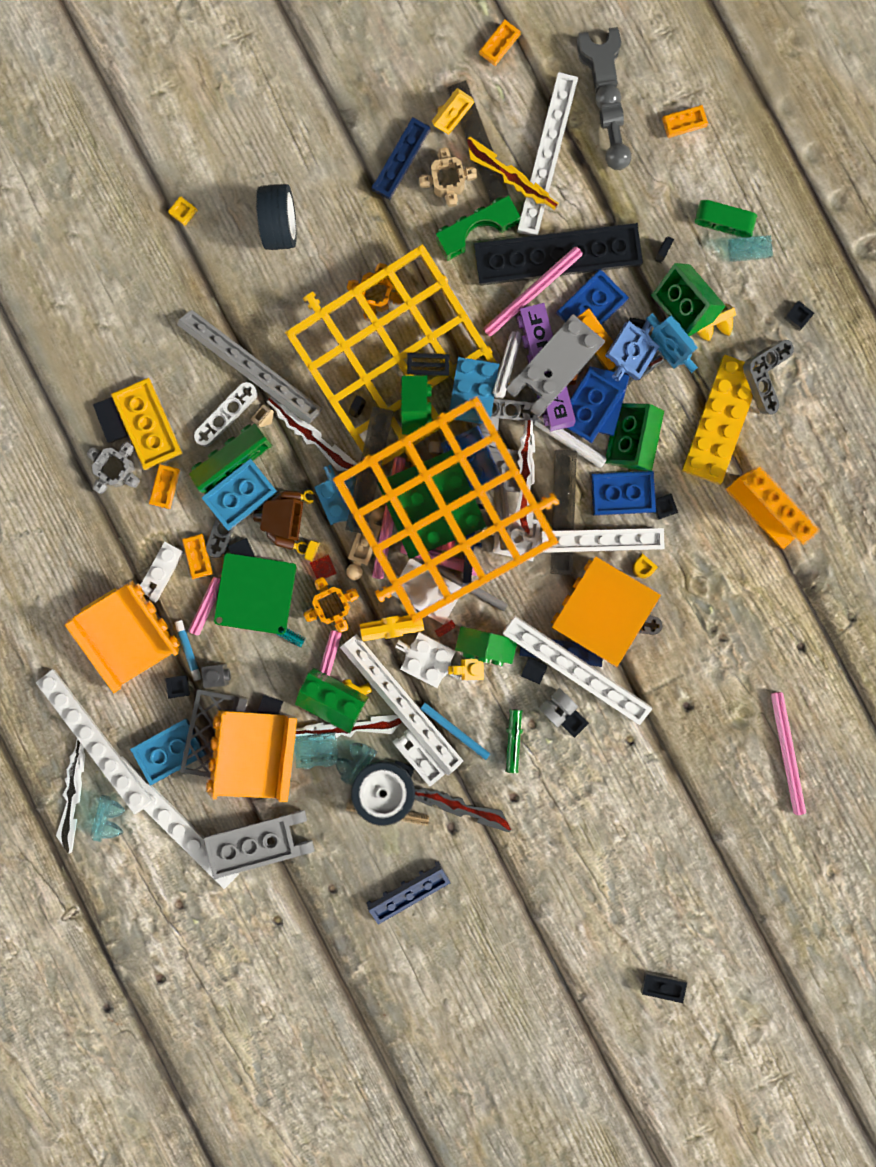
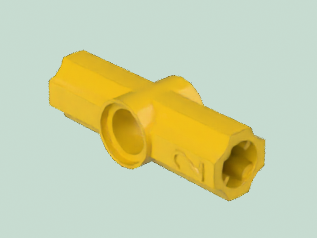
(390, 627)

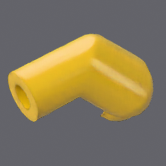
(364, 689)

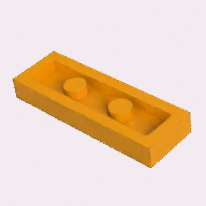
(590, 320)

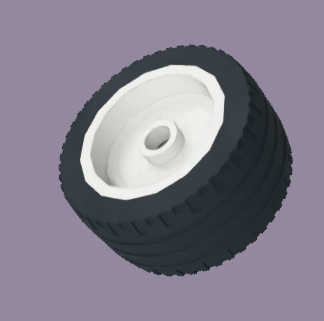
(276, 216)
(399, 793)

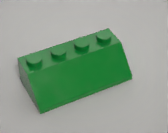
(234, 454)

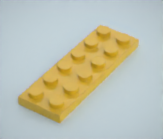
(720, 422)

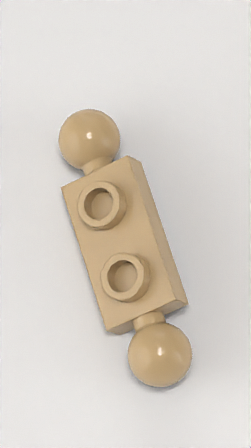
(361, 550)

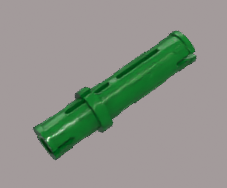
(514, 731)

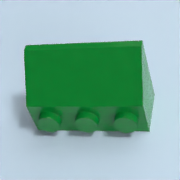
(688, 298)
(635, 437)
(331, 700)

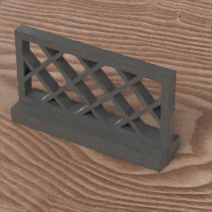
(239, 705)

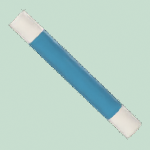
(188, 650)

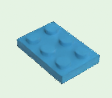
(472, 380)
(239, 494)
(165, 751)

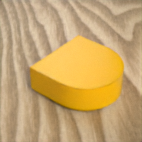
(311, 550)
(643, 567)

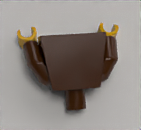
(282, 518)

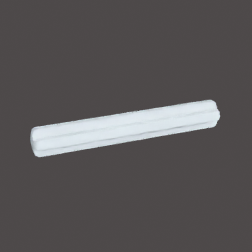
(507, 364)
(573, 443)

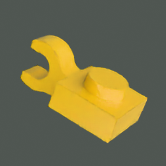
(469, 669)

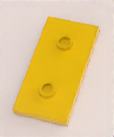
(146, 423)

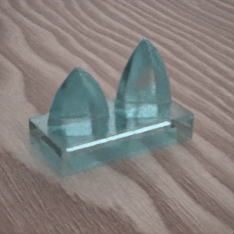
(750, 248)
(362, 756)
(101, 826)

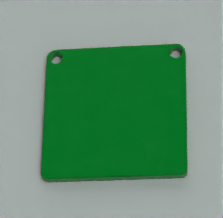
(255, 593)

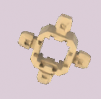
(445, 162)

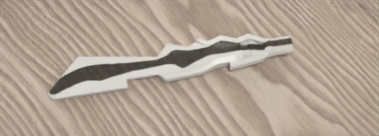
(72, 794)

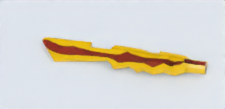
(511, 175)

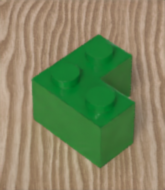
(414, 404)
(485, 646)

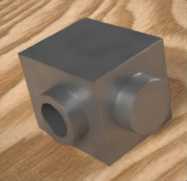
(216, 675)

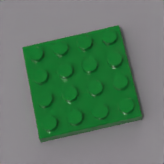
(420, 503)

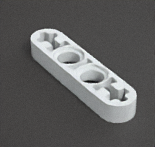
(222, 411)

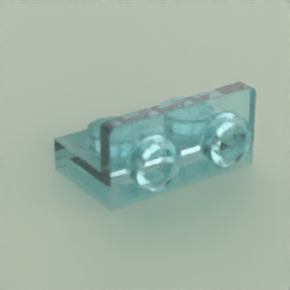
(316, 750)

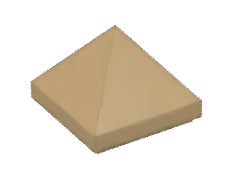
(263, 416)

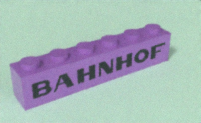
(536, 335)

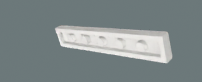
(606, 540)

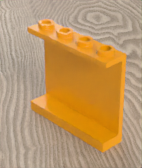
(771, 508)
(605, 611)
(122, 635)
(251, 755)

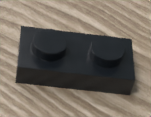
(664, 987)

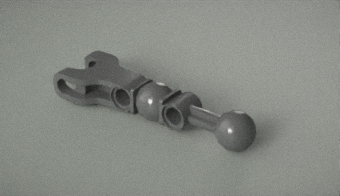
(608, 97)

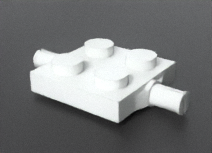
(521, 540)
(427, 659)

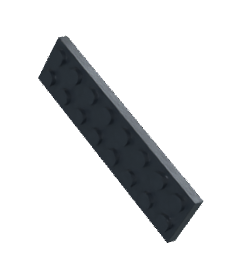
(534, 255)

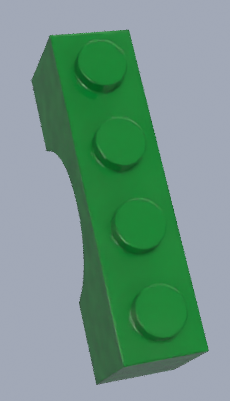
(499, 215)

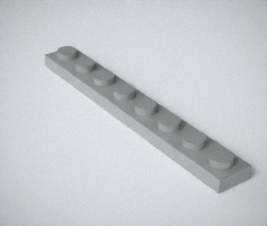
(249, 366)

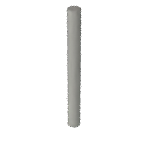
(478, 592)

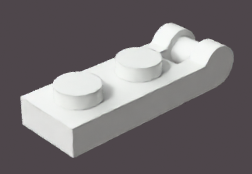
(161, 570)
(419, 758)

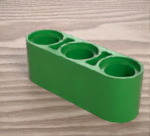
(725, 218)

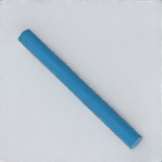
(455, 731)

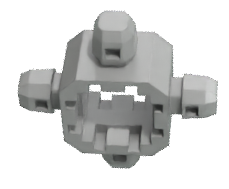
(101, 458)

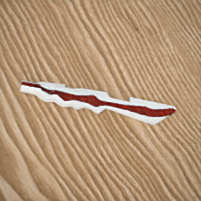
(334, 454)
(527, 472)
(378, 724)

